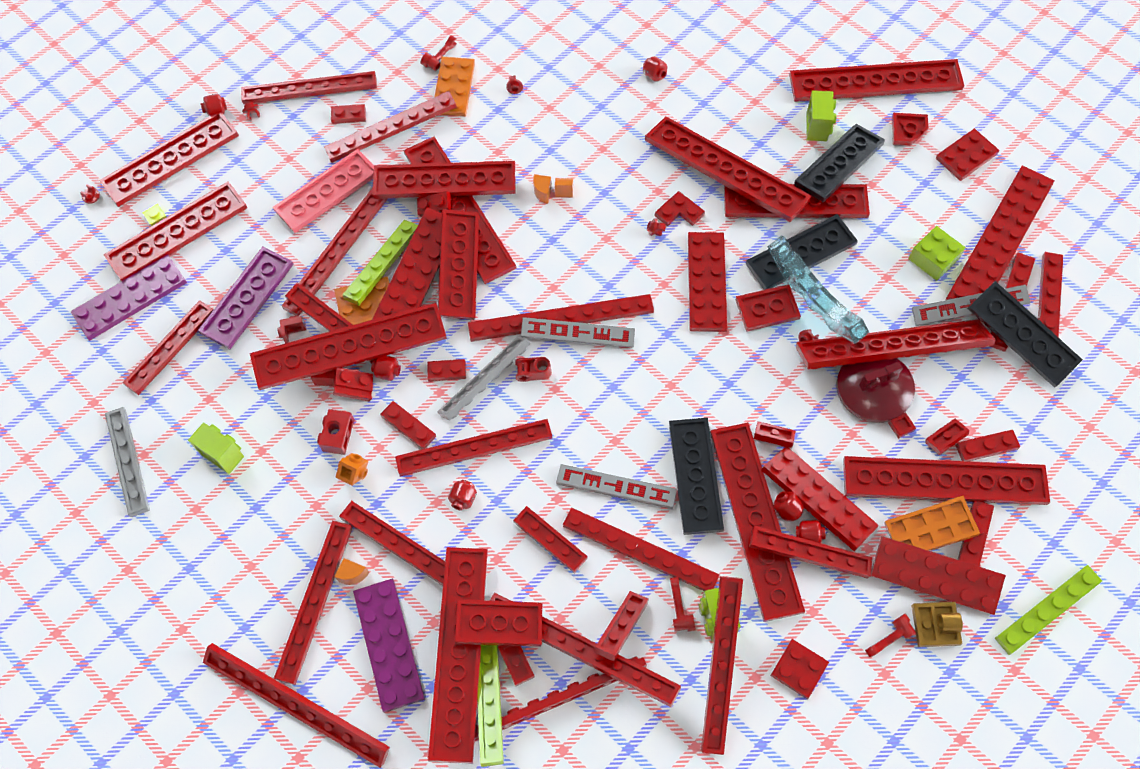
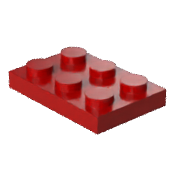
(967, 154)
(768, 307)

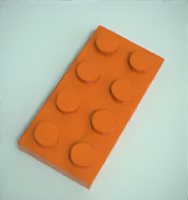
(456, 77)
(934, 525)

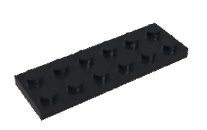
(839, 162)
(812, 245)
(1025, 334)
(696, 476)

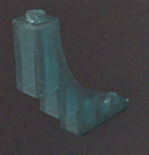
(817, 297)

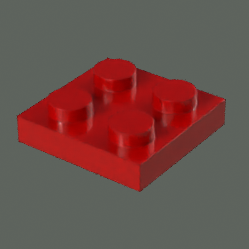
(799, 668)

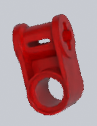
(531, 369)

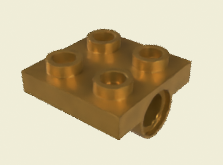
(937, 624)

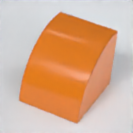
(542, 187)
(564, 187)
(351, 572)

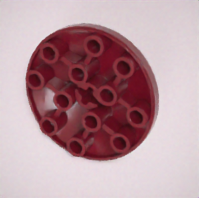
(876, 389)

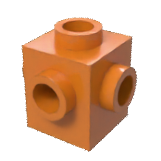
(352, 469)

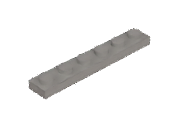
(483, 378)

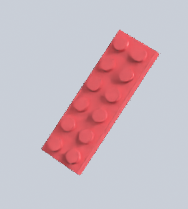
(325, 191)

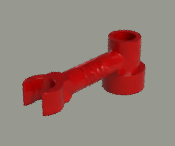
(433, 61)
(683, 621)
(903, 628)

